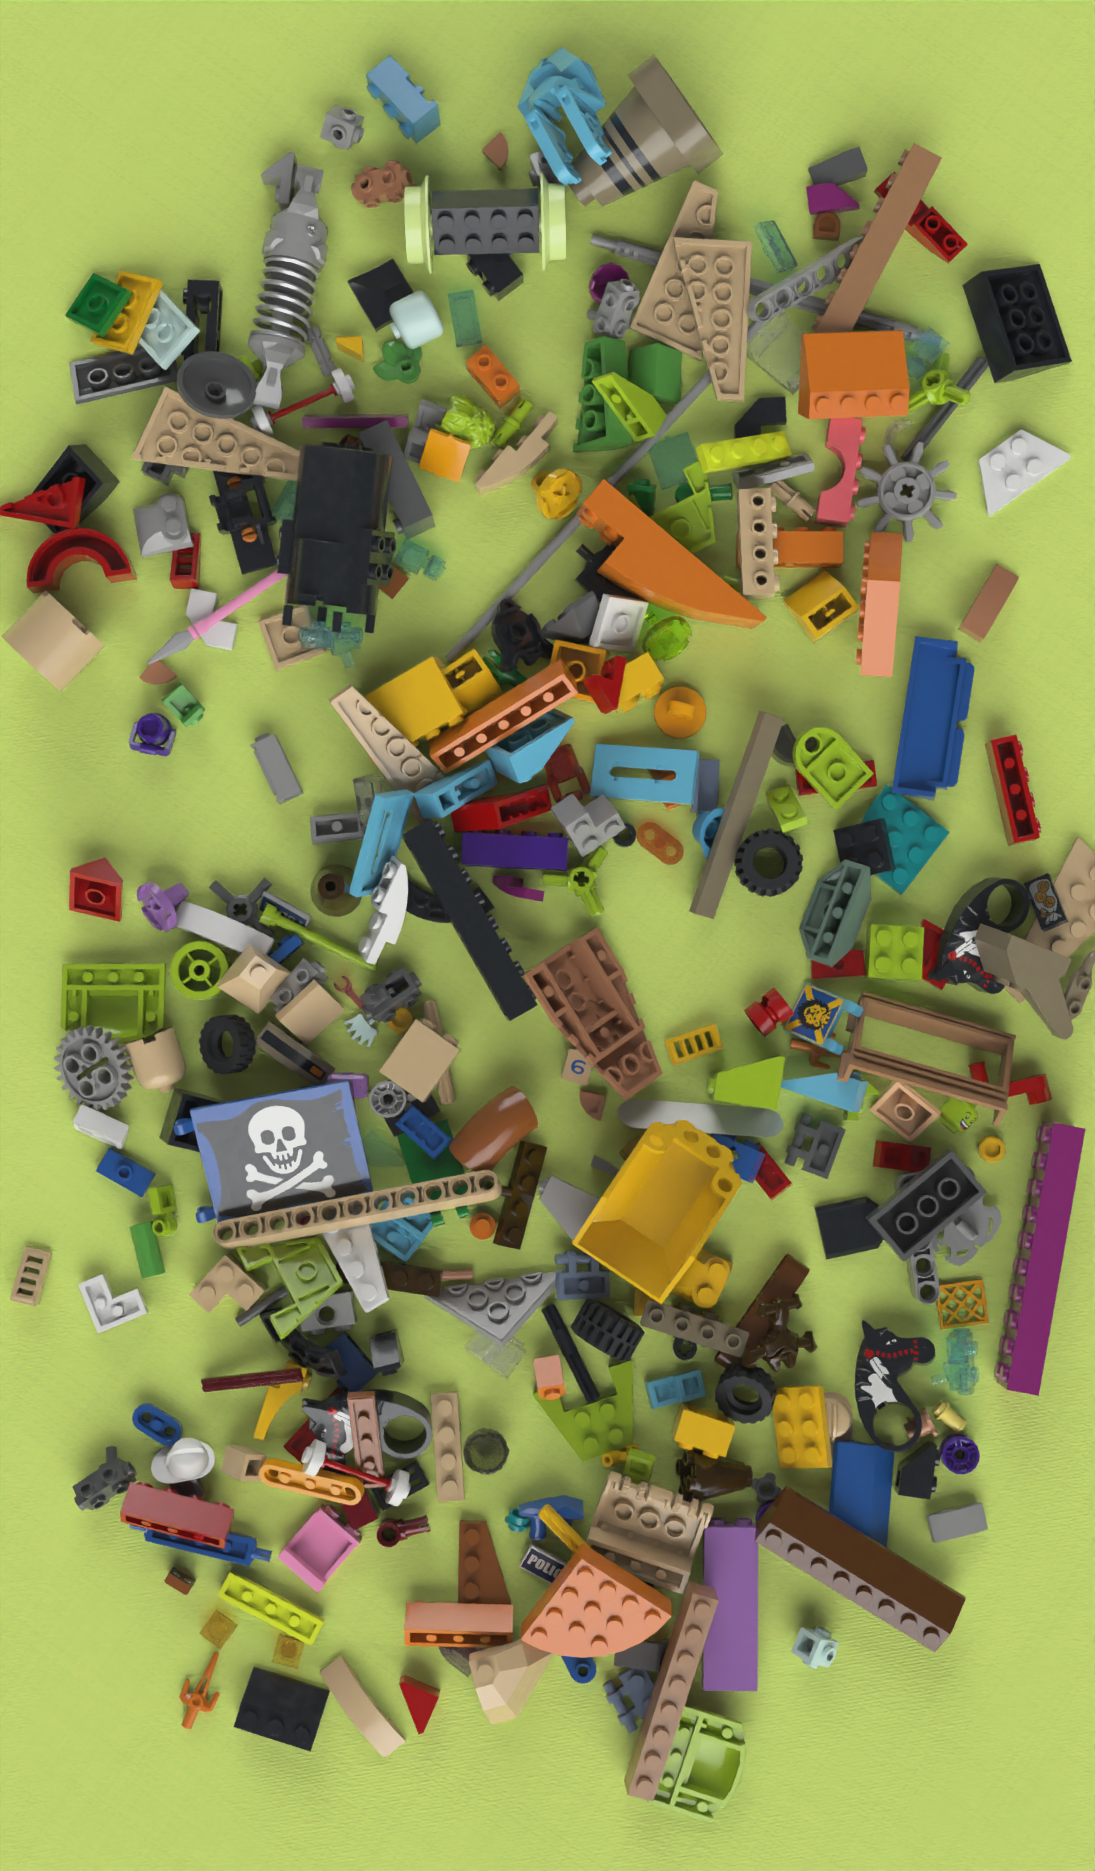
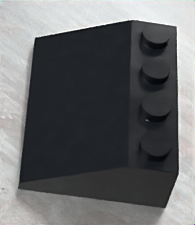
(1016, 322)

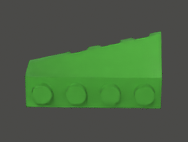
(598, 424)

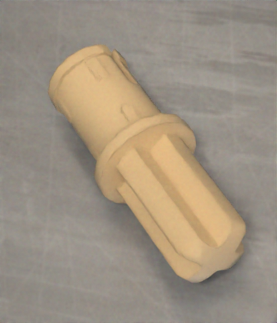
(792, 499)

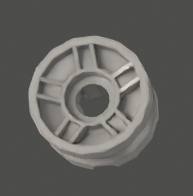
(377, 1097)

